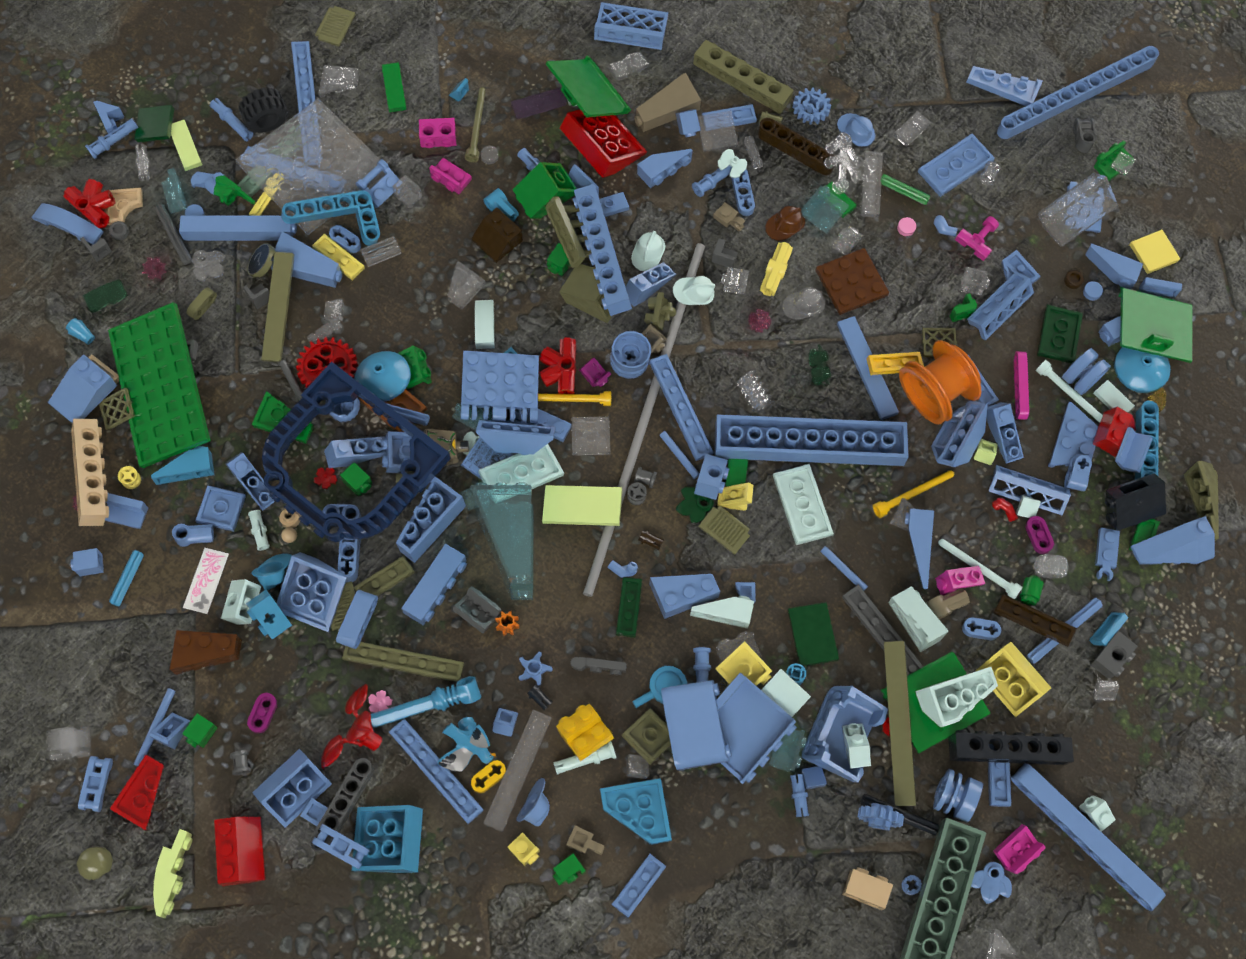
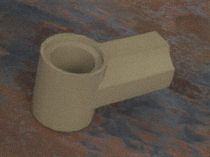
(944, 605)

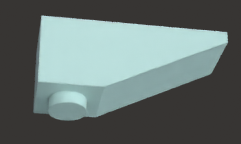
(730, 611)

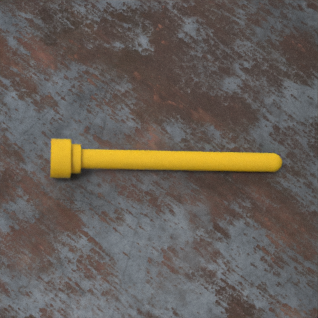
(603, 398)
(882, 508)

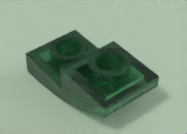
(104, 295)

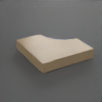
(126, 201)

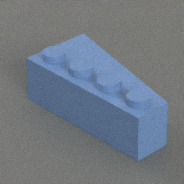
(430, 518)

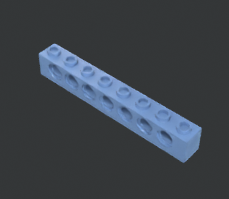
(602, 250)

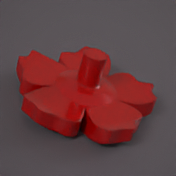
(325, 477)

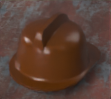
(785, 223)

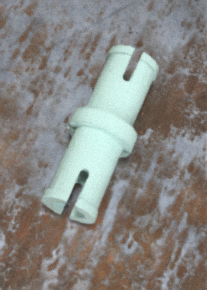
(258, 530)

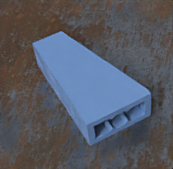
(309, 263)

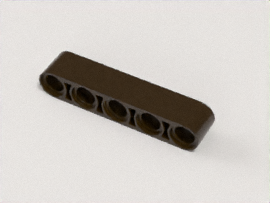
(791, 140)

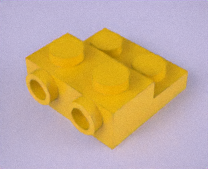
(584, 731)

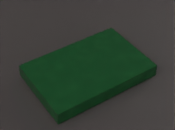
(1059, 334)
(813, 634)

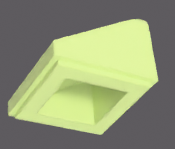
(986, 452)

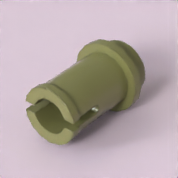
(768, 115)

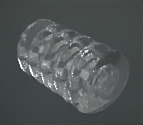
(754, 393)

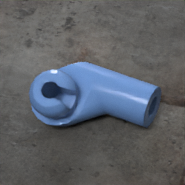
(943, 228)
(623, 571)

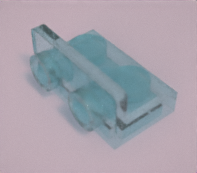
(174, 192)
(787, 755)

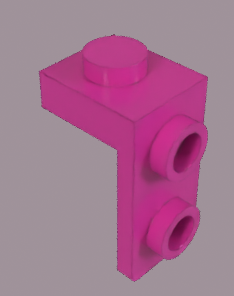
(959, 578)

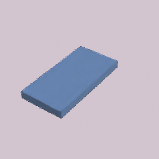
(955, 165)

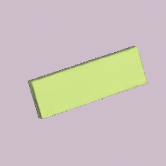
(185, 145)

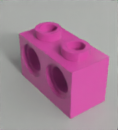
(437, 129)

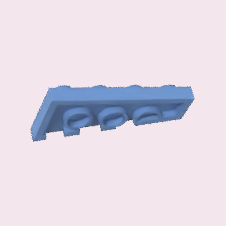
(1012, 88)

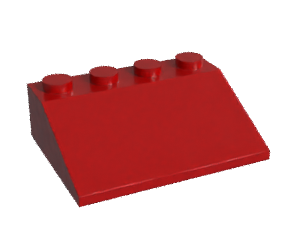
(602, 141)

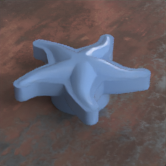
(534, 668)

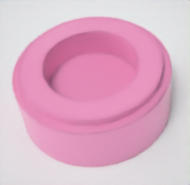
(906, 226)

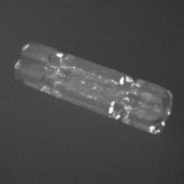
(753, 152)
(324, 331)

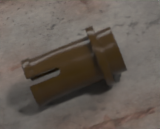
(650, 539)

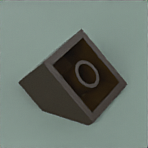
(497, 235)

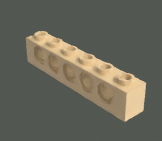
(87, 458)

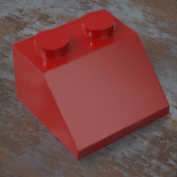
(1112, 430)

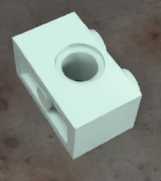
(238, 595)

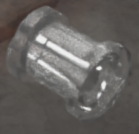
(989, 173)

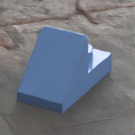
(108, 115)

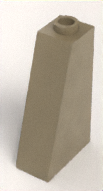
(661, 108)

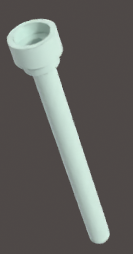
(1046, 369)
(1011, 588)

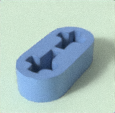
(347, 236)
(981, 633)

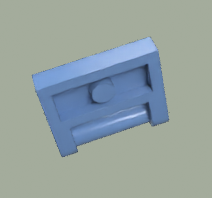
(383, 188)

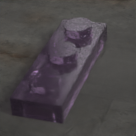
(538, 103)

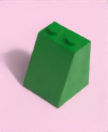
(541, 185)

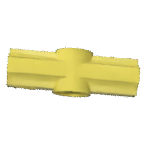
(776, 269)

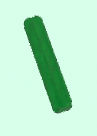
(905, 189)

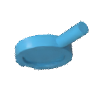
(661, 678)

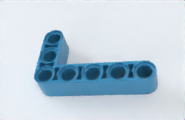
(337, 210)

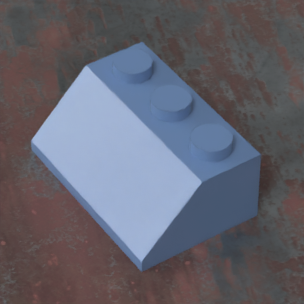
(291, 788)

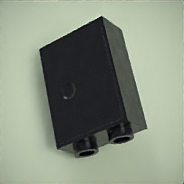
(1135, 502)

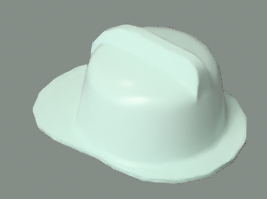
(648, 251)
(694, 290)

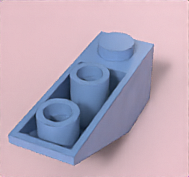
(659, 166)
(647, 283)
(1004, 431)
(345, 452)
(250, 480)

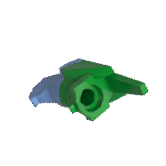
(219, 186)

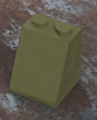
(583, 293)

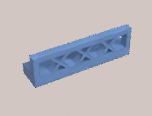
(1000, 302)
(1030, 483)

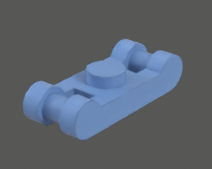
(95, 784)
(340, 846)

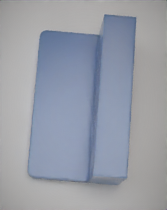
(1133, 450)
(126, 511)

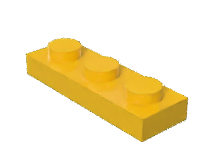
(891, 363)

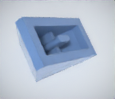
(170, 730)

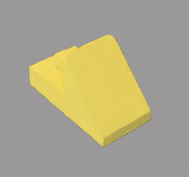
(736, 496)

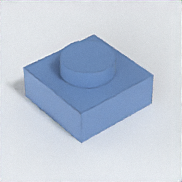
(314, 812)

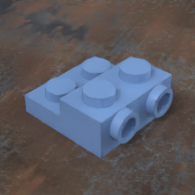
(397, 451)

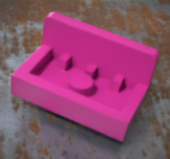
(1018, 850)

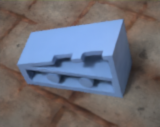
(683, 592)

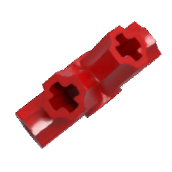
(91, 202)
(556, 362)

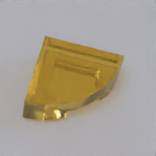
(1159, 398)

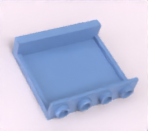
(750, 726)

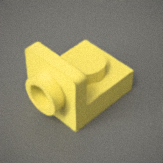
(524, 850)

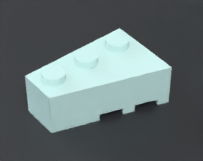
(917, 618)

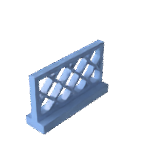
(630, 35)

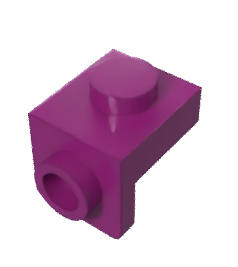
(594, 373)

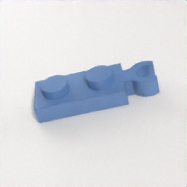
(1107, 552)

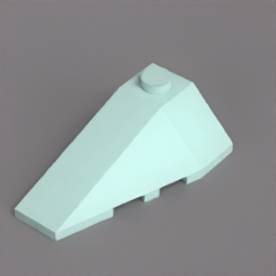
(954, 698)

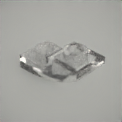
(629, 66)

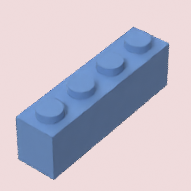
(434, 584)

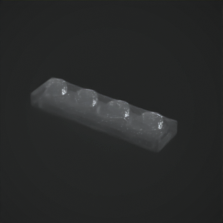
(871, 184)

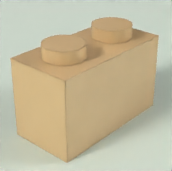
(867, 889)

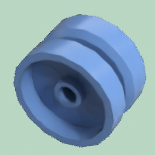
(1084, 369)

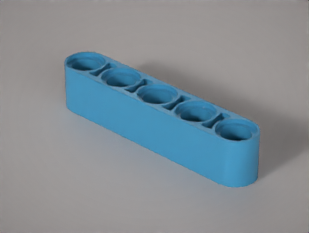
(1150, 421)

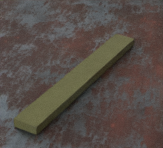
(900, 723)

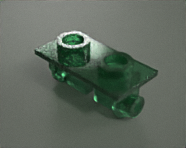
(822, 372)

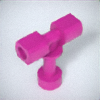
(977, 241)

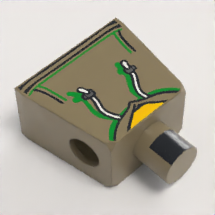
(450, 442)

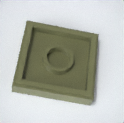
(648, 736)

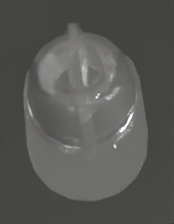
(804, 303)

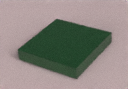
(154, 123)

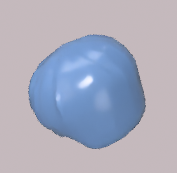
(345, 411)

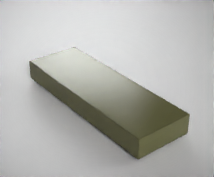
(386, 577)

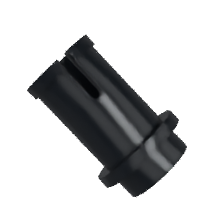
(538, 696)

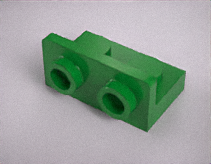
(419, 370)

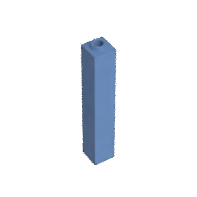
(234, 228)

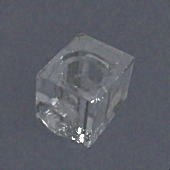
(735, 280)
(969, 286)

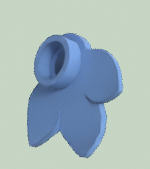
(990, 885)

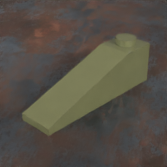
(1203, 488)

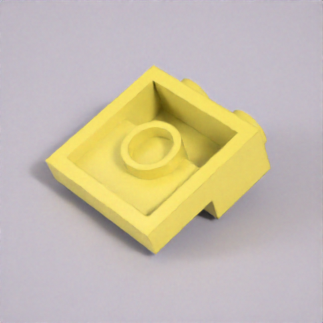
(746, 662)

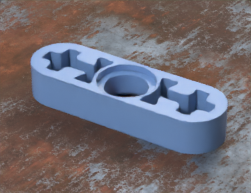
(741, 198)

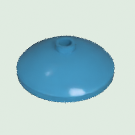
(1138, 374)
(388, 381)

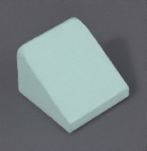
(1028, 507)

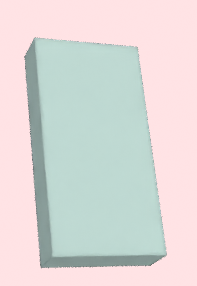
(1113, 397)

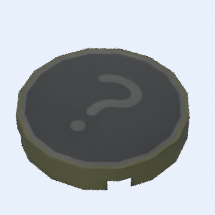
(261, 260)

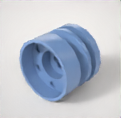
(626, 345)
(957, 795)

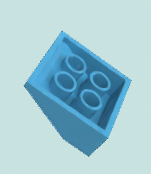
(391, 837)

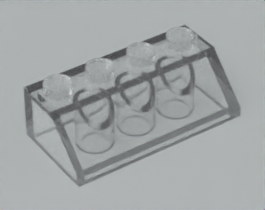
(1078, 209)

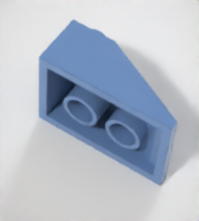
(81, 389)

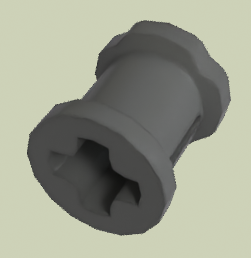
(645, 477)
(240, 762)

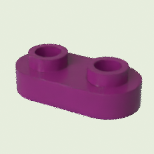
(1041, 535)
(259, 712)

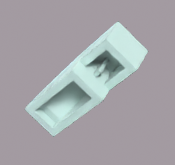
(484, 324)

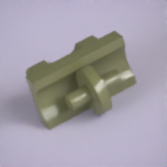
(662, 311)

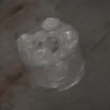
(68, 743)

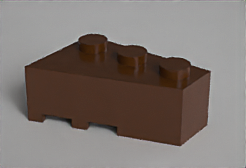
(201, 649)

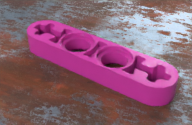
(1021, 385)

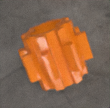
(510, 627)

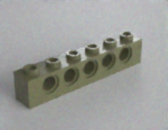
(717, 63)

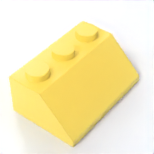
(1016, 679)

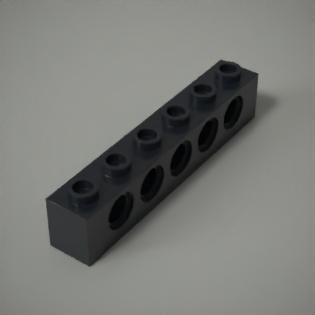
(961, 751)

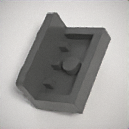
(477, 610)

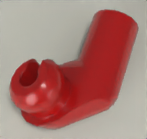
(1001, 503)

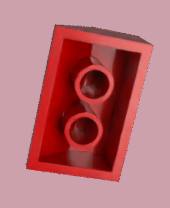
(239, 850)

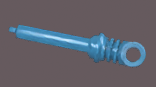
(440, 699)

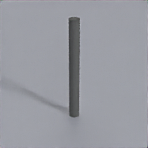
(293, 383)

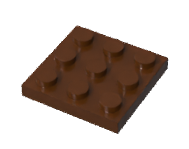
(852, 281)

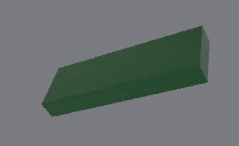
(629, 607)

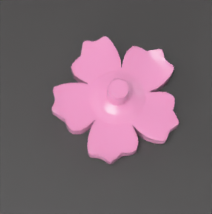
(380, 702)

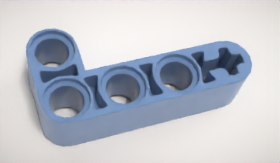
(347, 544)

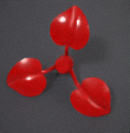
(360, 730)

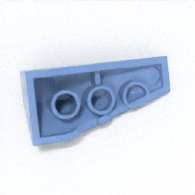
(1184, 544)

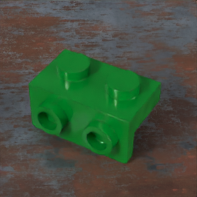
(1106, 159)

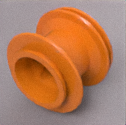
(940, 382)

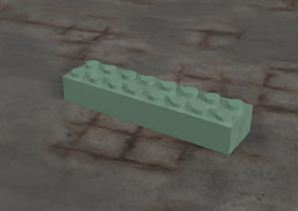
(944, 891)

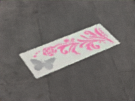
(205, 580)

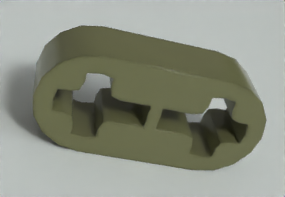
(201, 303)

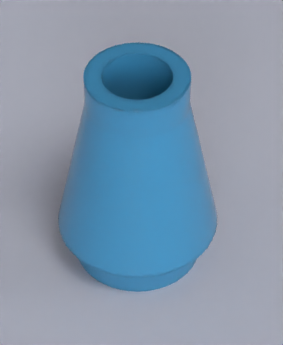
(80, 331)

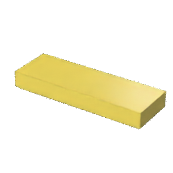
(348, 264)

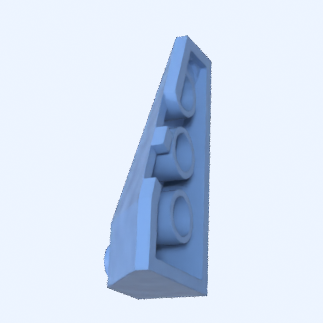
(920, 531)

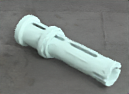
(605, 752)

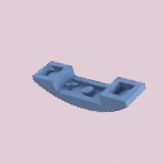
(68, 222)

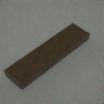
(1035, 620)

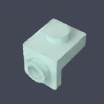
(1098, 812)

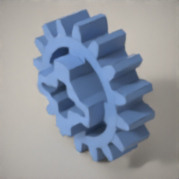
(811, 106)
(880, 816)

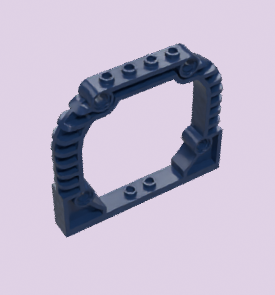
(336, 388)

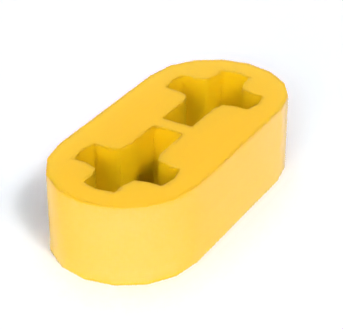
(485, 772)

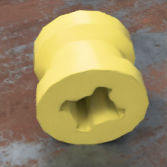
(129, 473)

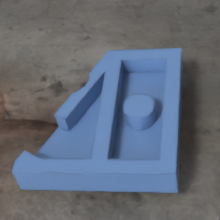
(1016, 263)

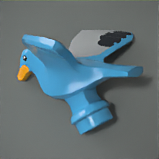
(470, 741)

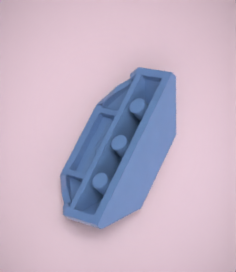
(960, 434)
(515, 436)

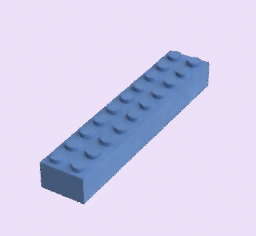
(811, 440)

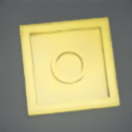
(1154, 251)

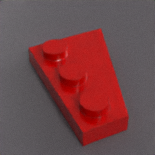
(139, 793)

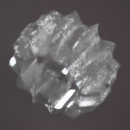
(1051, 566)

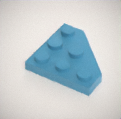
(639, 808)

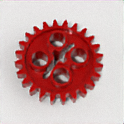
(338, 354)

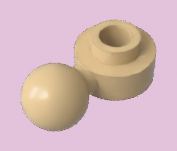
(289, 534)

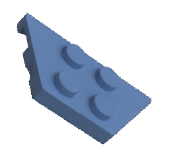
(1074, 437)

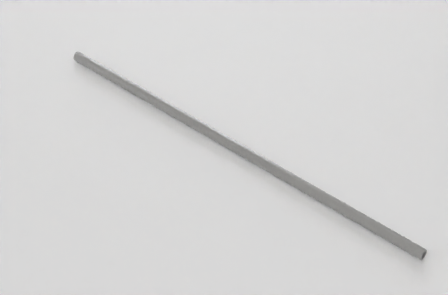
(641, 429)

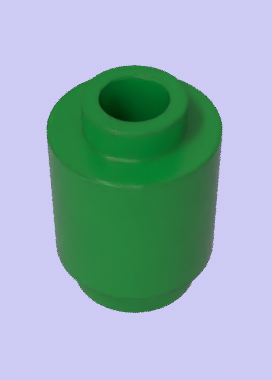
(1031, 590)

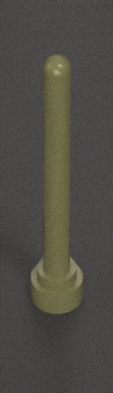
(472, 152)

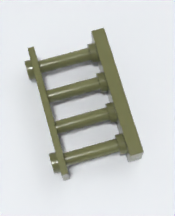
(564, 229)

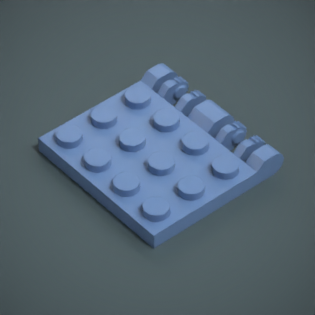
(500, 383)

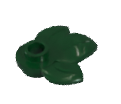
(691, 505)

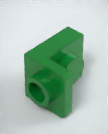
(964, 310)

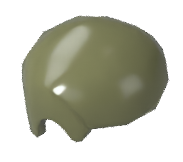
(94, 863)

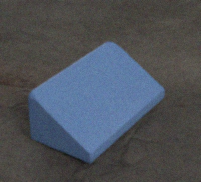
(579, 178)

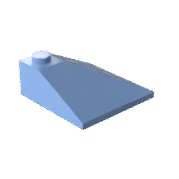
(311, 591)

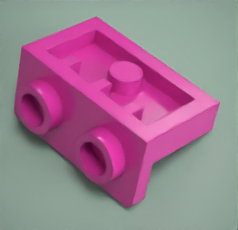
(450, 176)

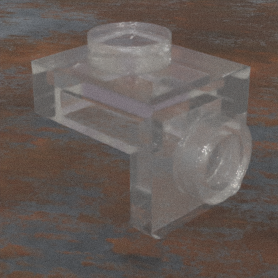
(847, 239)

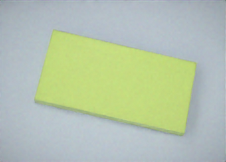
(582, 505)

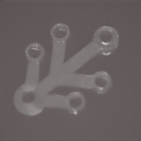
(844, 143)

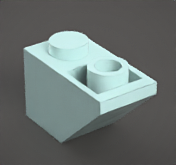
(856, 745)

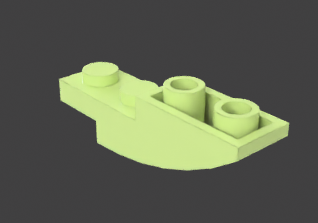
(165, 881)

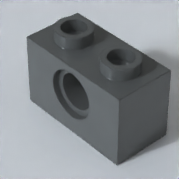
(1106, 663)

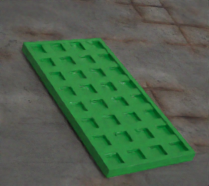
(161, 384)

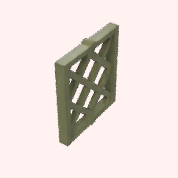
(932, 336)
(119, 421)

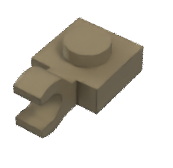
(727, 215)
(582, 841)

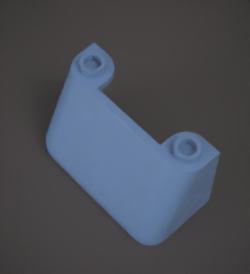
(694, 725)
(826, 740)

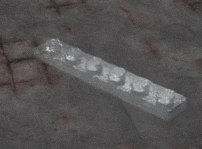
(517, 771)

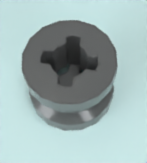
(636, 489)

